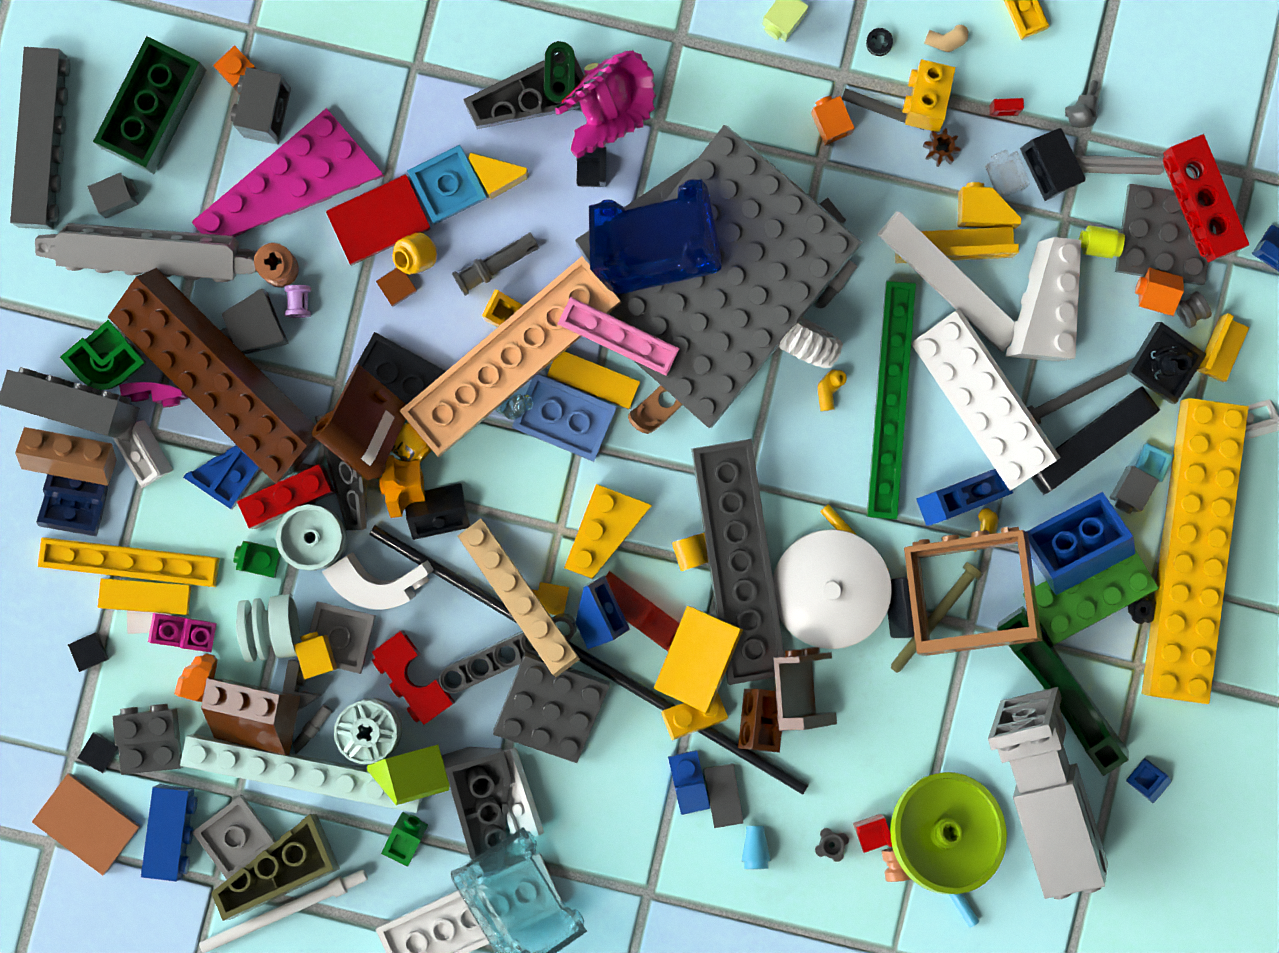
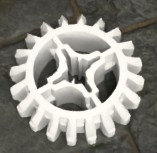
(812, 344)

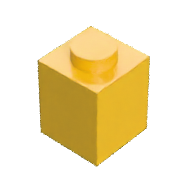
(315, 655)

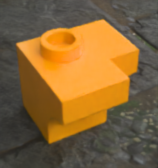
(401, 485)

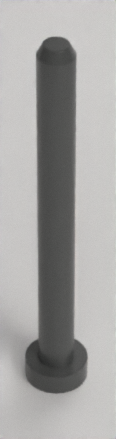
(1079, 392)

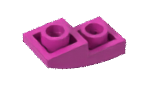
(161, 393)
(182, 632)

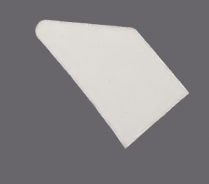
(139, 621)

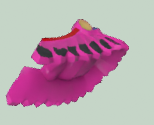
(613, 98)

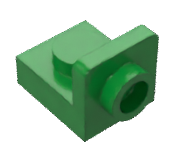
(257, 559)
(404, 838)

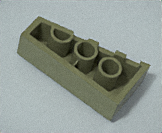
(288, 864)

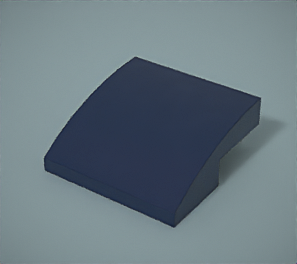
(72, 505)

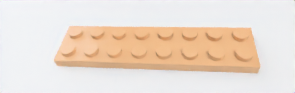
(504, 360)

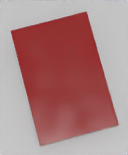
(377, 219)

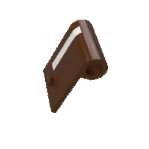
(362, 424)

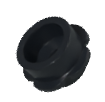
(1139, 617)

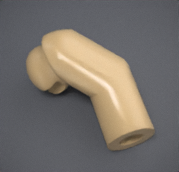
(948, 41)

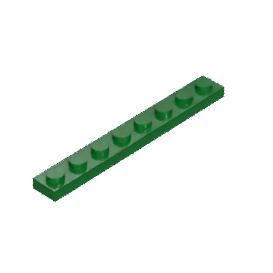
(891, 400)

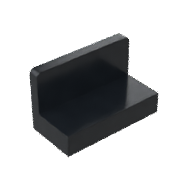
(1052, 163)
(439, 513)

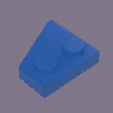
(225, 476)

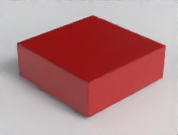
(1006, 107)

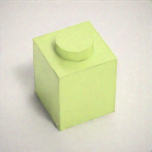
(784, 18)

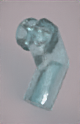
(515, 406)

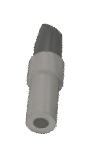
(836, 284)
(311, 728)

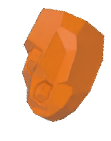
(193, 679)

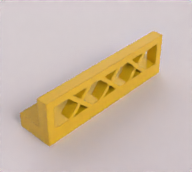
(973, 243)

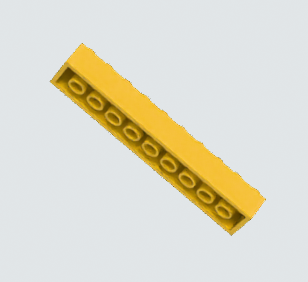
(1195, 550)

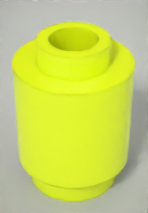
(1101, 242)

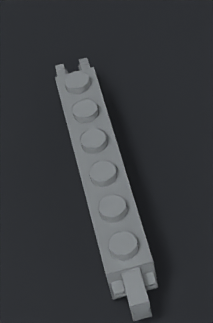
(144, 249)

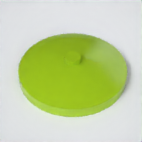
(948, 833)

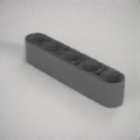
(494, 658)

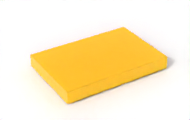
(698, 659)

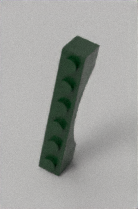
(1081, 713)

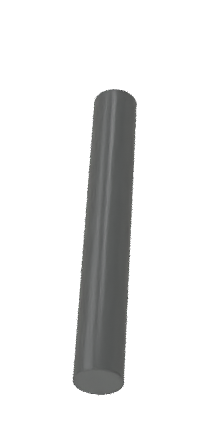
(874, 105)

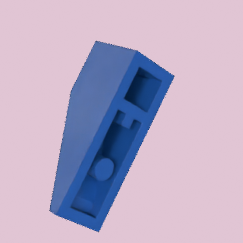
(962, 497)

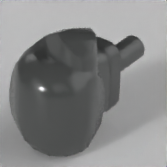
(1085, 110)

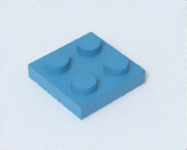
(447, 184)

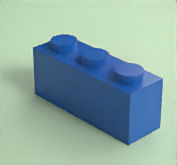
(168, 833)

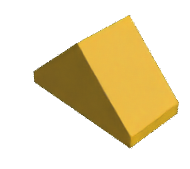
(497, 175)
(500, 308)

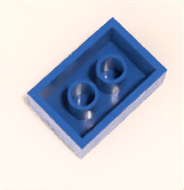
(1080, 543)

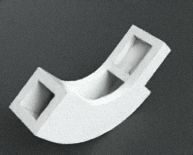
(366, 591)

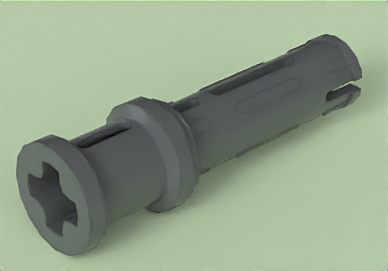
(482, 270)

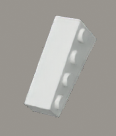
(1050, 304)

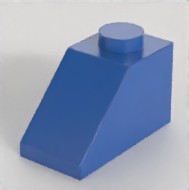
(599, 614)

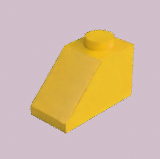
(984, 208)

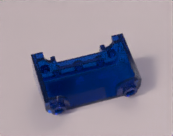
(654, 241)

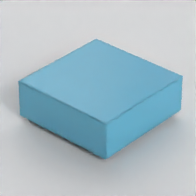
(1154, 461)

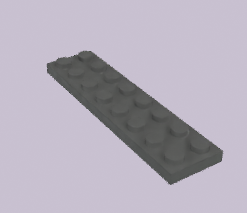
(739, 556)

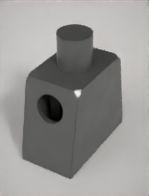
(254, 324)

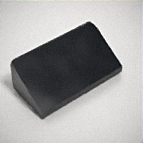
(900, 610)

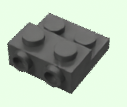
(147, 739)

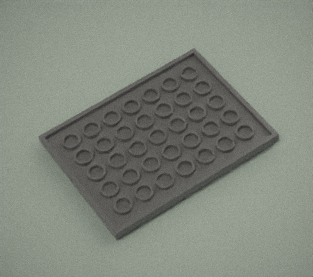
(775, 264)

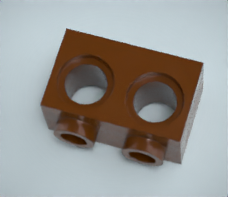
(759, 721)

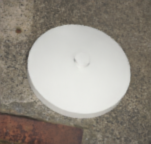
(832, 589)

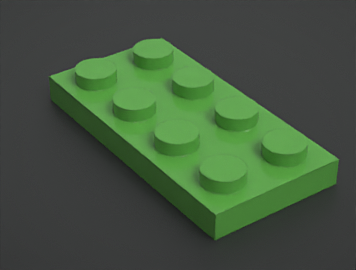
(1092, 599)

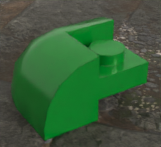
(103, 358)

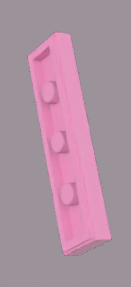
(618, 336)

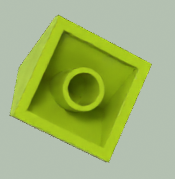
(411, 775)

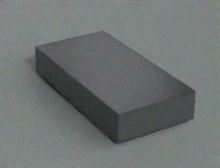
(723, 795)

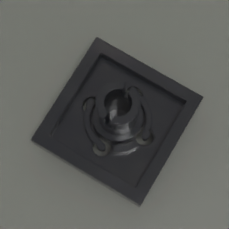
(1174, 364)

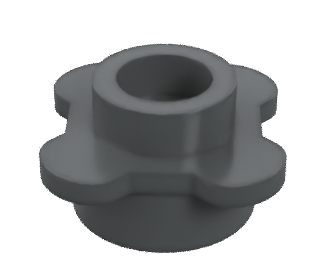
(836, 852)

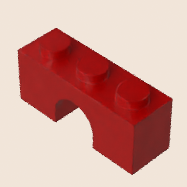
(285, 495)
(394, 659)

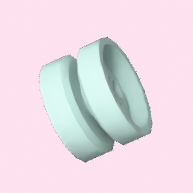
(303, 521)

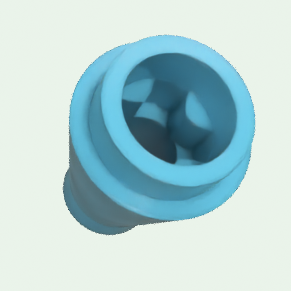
(755, 849)

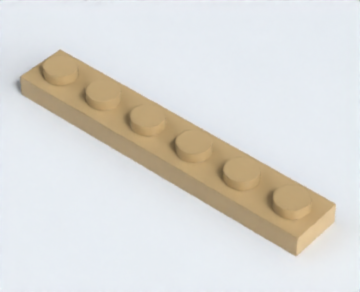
(518, 598)

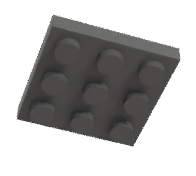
(1159, 236)
(551, 710)

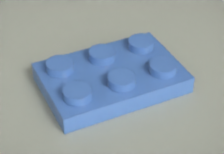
(565, 417)

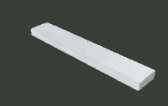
(948, 280)

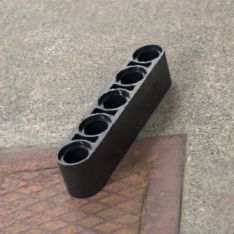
(1097, 438)

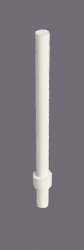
(335, 888)

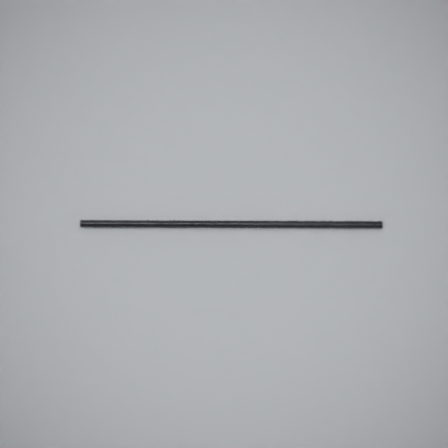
(589, 660)

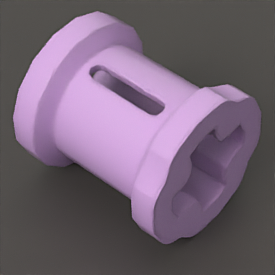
(297, 301)

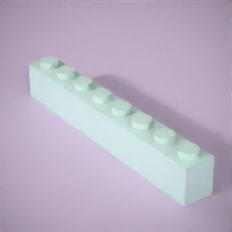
(287, 771)

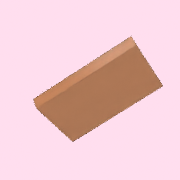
(86, 824)

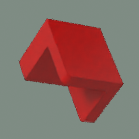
(873, 833)

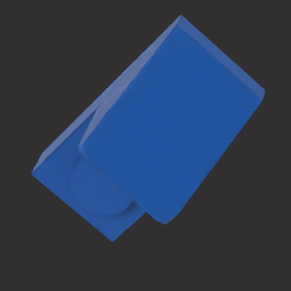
(689, 782)

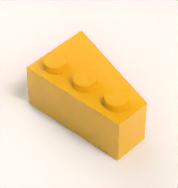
(603, 529)

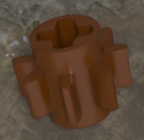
(942, 155)

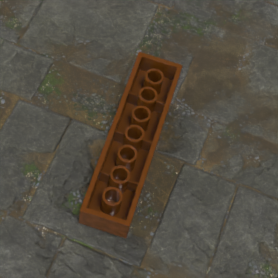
(214, 374)

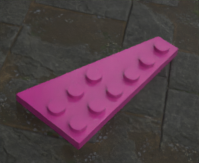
(299, 174)

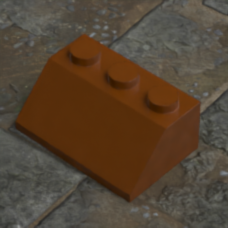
(250, 715)

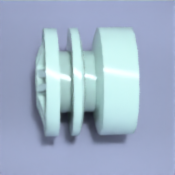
(262, 628)
(385, 733)

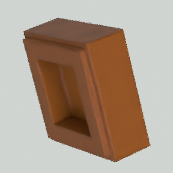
(396, 286)

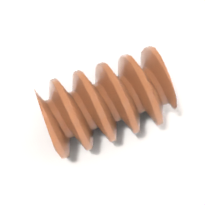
(267, 257)

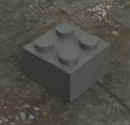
(261, 105)

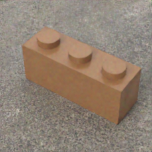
(66, 456)

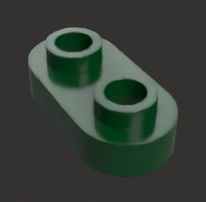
(559, 72)

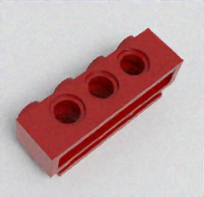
(1209, 185)

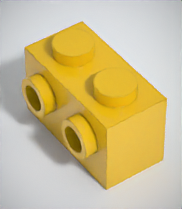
(929, 95)

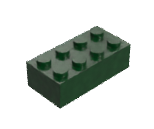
(150, 105)

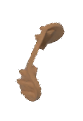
(650, 414)

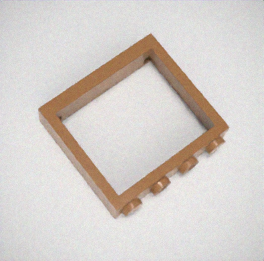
(953, 544)

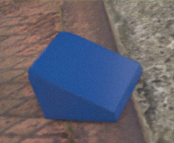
(1149, 780)

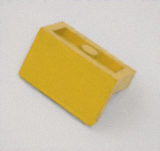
(1223, 348)

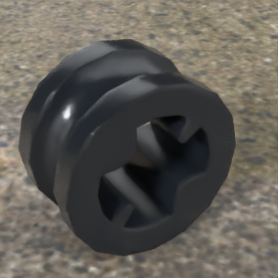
(871, 45)

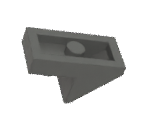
(293, 680)

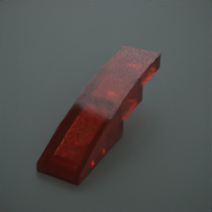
(643, 613)

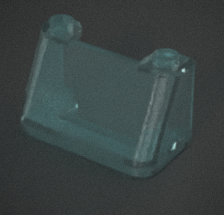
(515, 899)

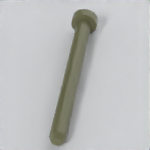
(938, 613)

